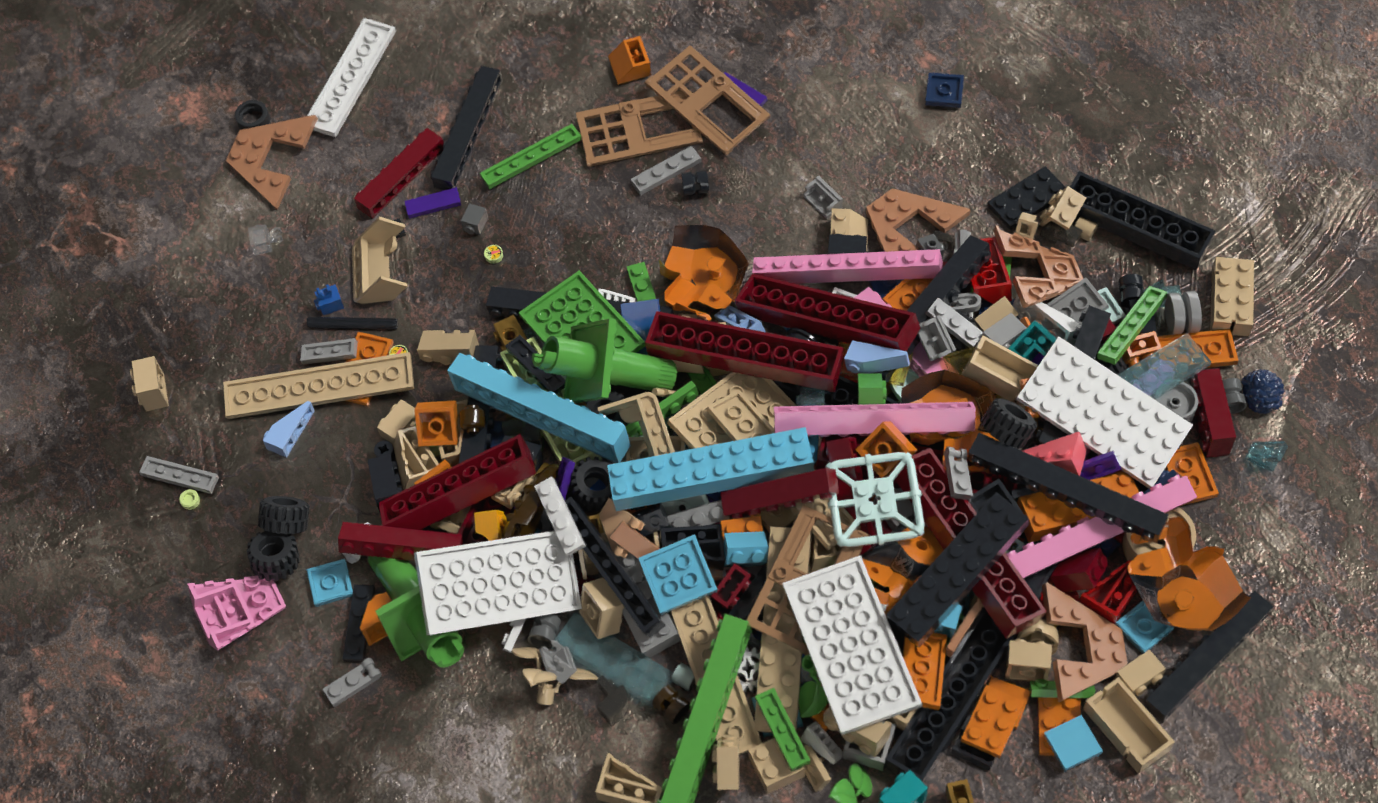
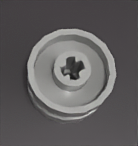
(1183, 312)
(1180, 400)

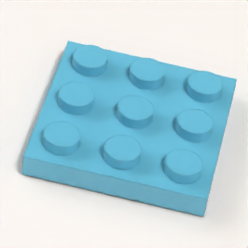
(678, 574)

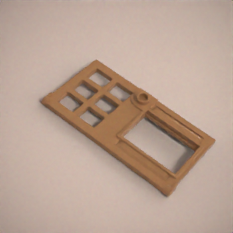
(696, 102)
(634, 132)
(784, 571)

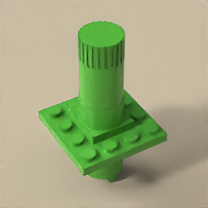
(595, 364)
(404, 615)

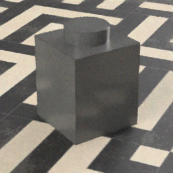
(474, 219)

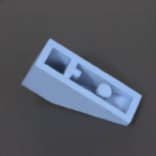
(739, 319)
(871, 358)
(287, 430)

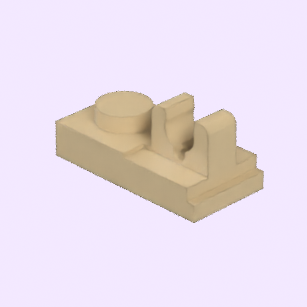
(815, 770)

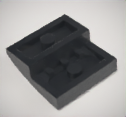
(971, 753)

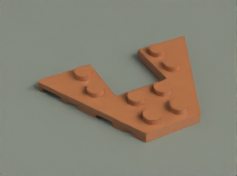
(253, 146)
(898, 207)
(1057, 267)
(1102, 642)

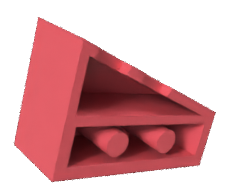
(1063, 452)

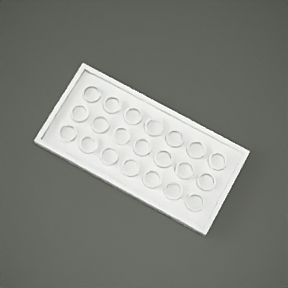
(1106, 411)
(495, 582)
(851, 645)

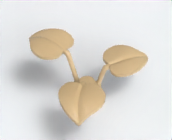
(543, 678)

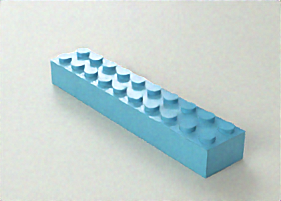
(539, 407)
(709, 469)

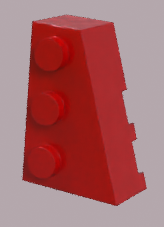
(1111, 595)

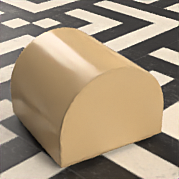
(1087, 226)

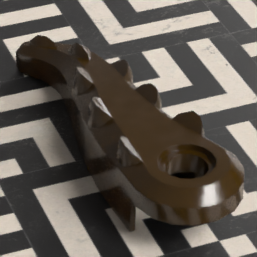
(528, 509)

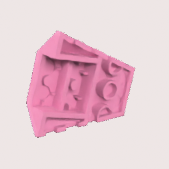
(234, 607)

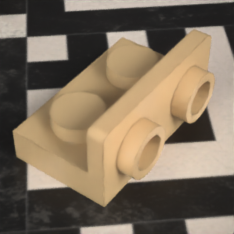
(510, 495)

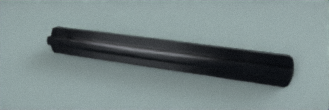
(351, 322)

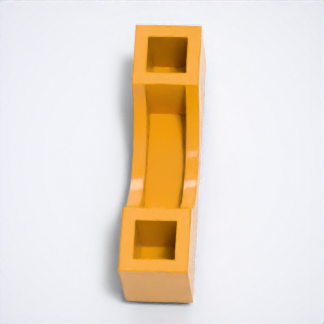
(490, 524)

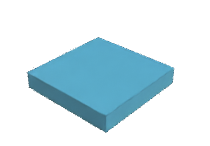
(330, 582)
(1142, 629)
(1073, 743)

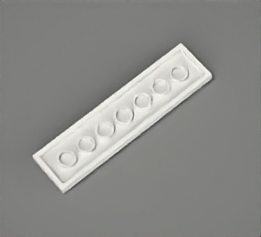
(351, 76)

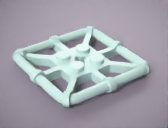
(885, 507)

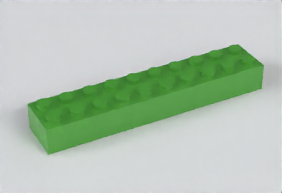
(707, 711)

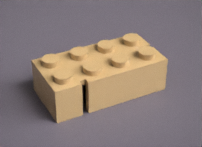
(1232, 295)
(998, 369)
(1128, 725)

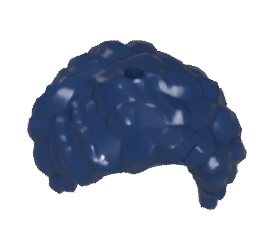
(1263, 391)

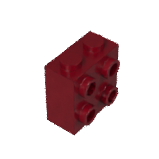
(1080, 571)
(733, 583)

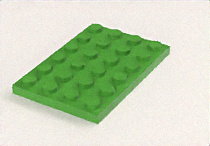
(574, 304)

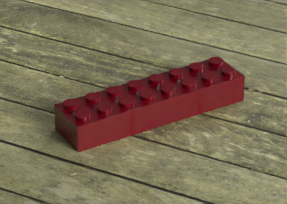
(459, 486)

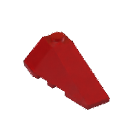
(993, 278)

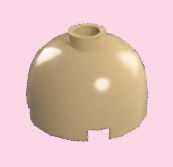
(1041, 632)

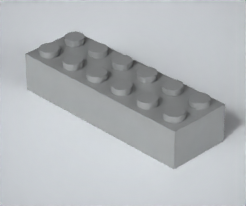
(666, 636)

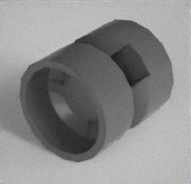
(1234, 395)
(544, 631)

